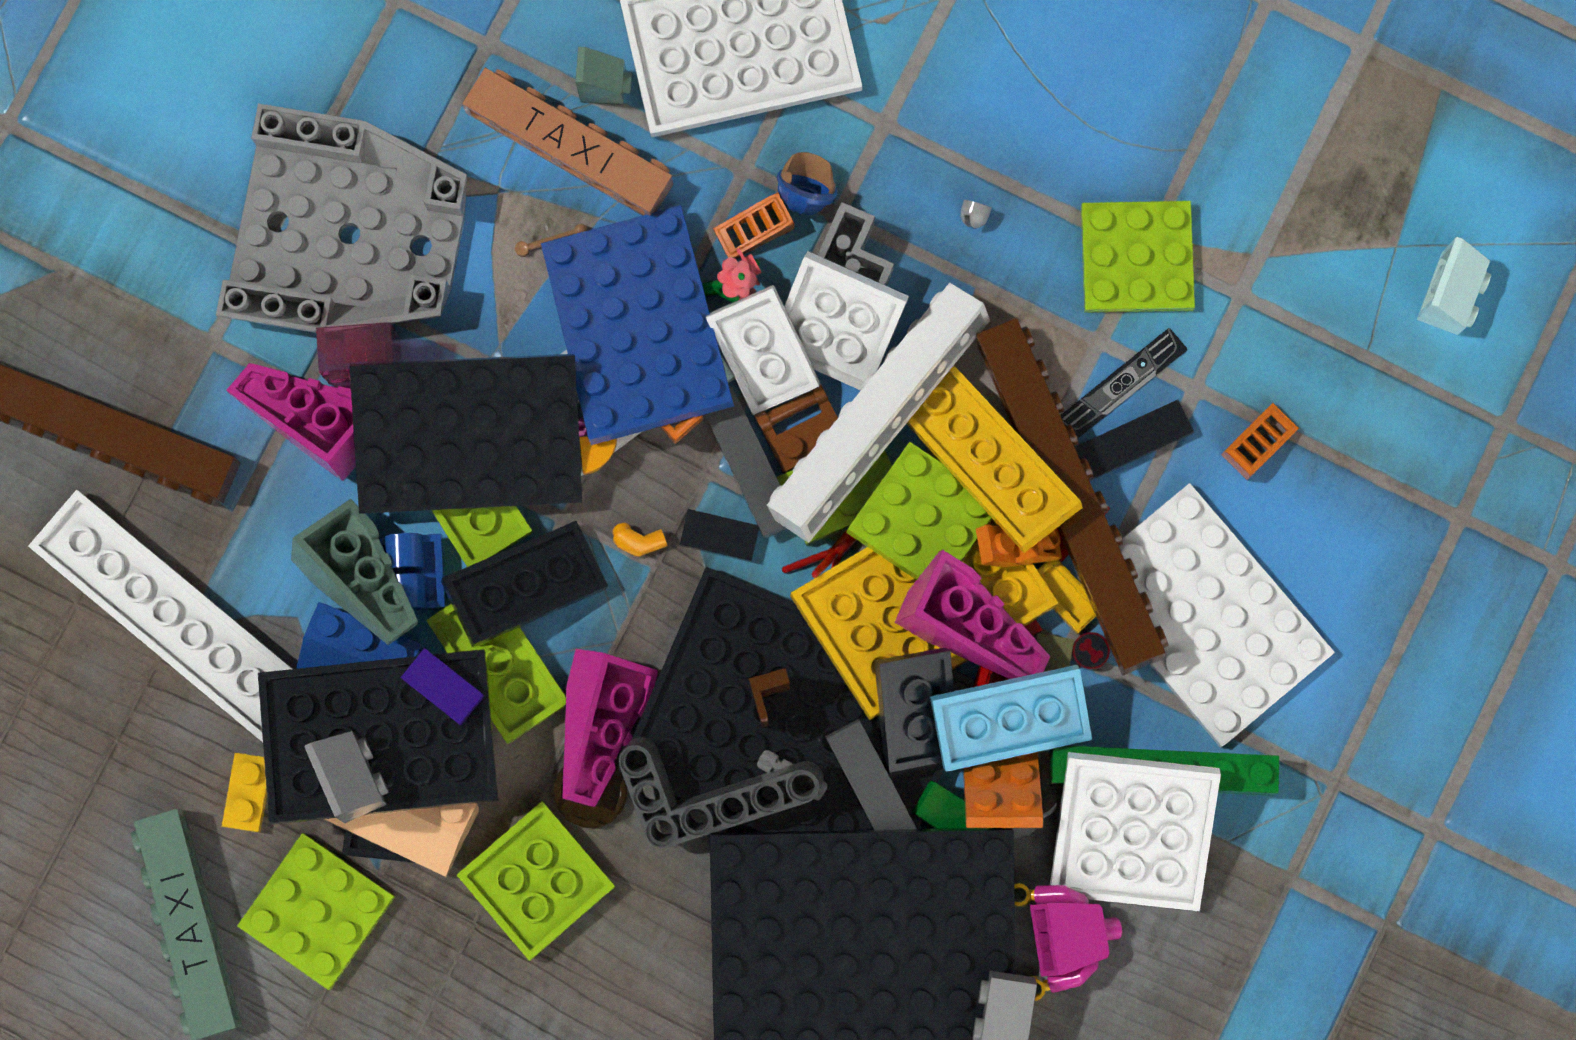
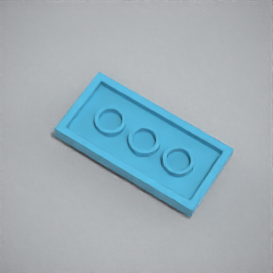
(1011, 718)

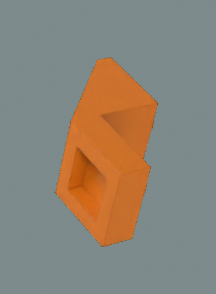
(1000, 551)

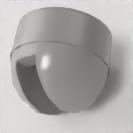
(974, 214)

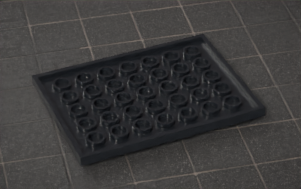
(709, 721)
(858, 932)

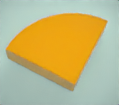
(595, 455)

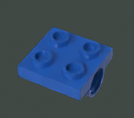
(418, 567)

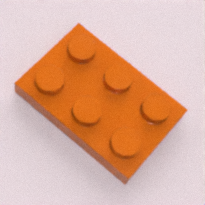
(1004, 793)

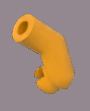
(635, 543)

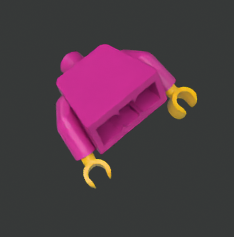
(1068, 935)

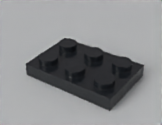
(906, 707)

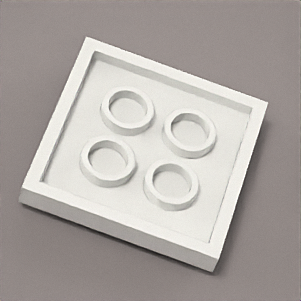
(842, 319)

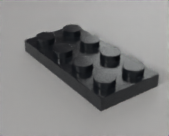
(524, 583)

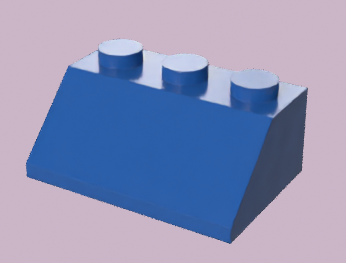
(341, 639)

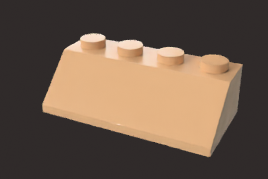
(421, 835)

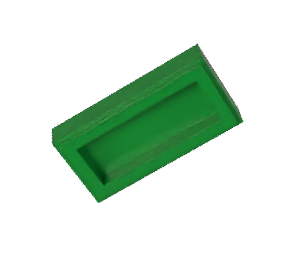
(940, 808)

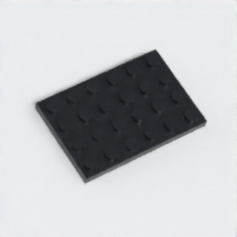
(466, 433)
(413, 743)

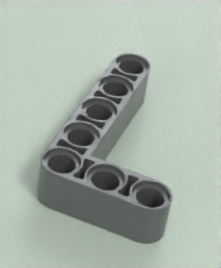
(712, 802)

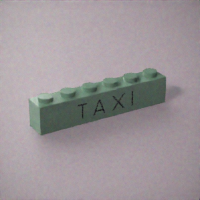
(186, 924)

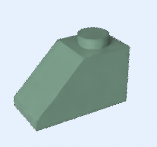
(601, 77)

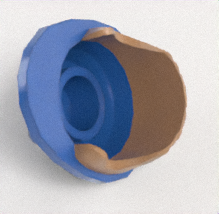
(806, 183)

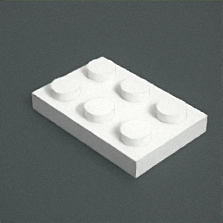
(763, 350)

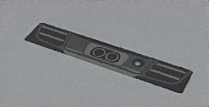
(1123, 382)

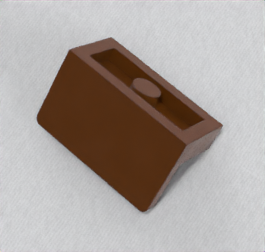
(767, 685)

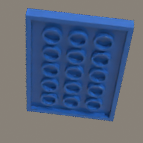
(636, 325)

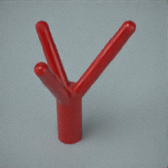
(830, 556)

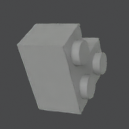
(847, 241)

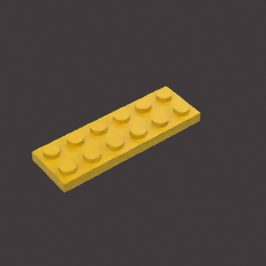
(993, 461)

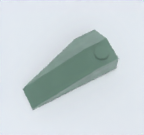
(351, 567)

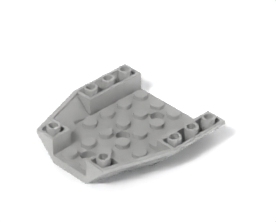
(331, 177)

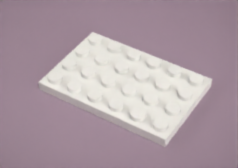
(736, 57)
(1225, 620)

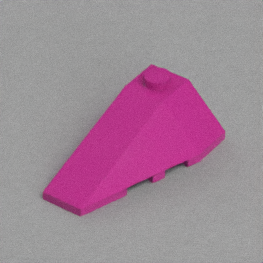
(304, 412)

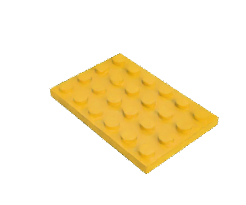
(857, 606)

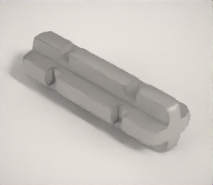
(769, 762)

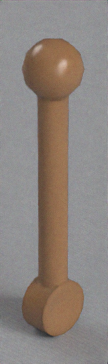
(522, 248)

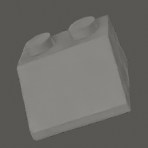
(347, 776)

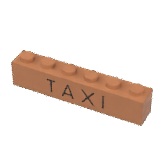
(567, 142)

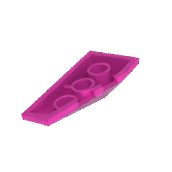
(958, 613)
(601, 709)

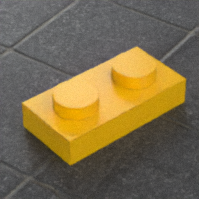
(246, 794)

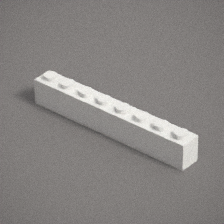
(878, 412)

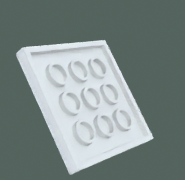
(1135, 830)

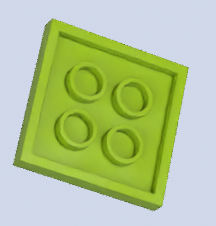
(1137, 256)
(918, 514)
(536, 881)
(316, 911)

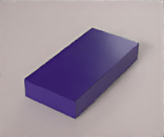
(442, 686)

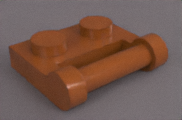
(801, 439)

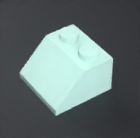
(1455, 287)

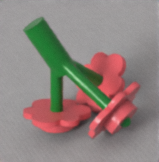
(735, 278)

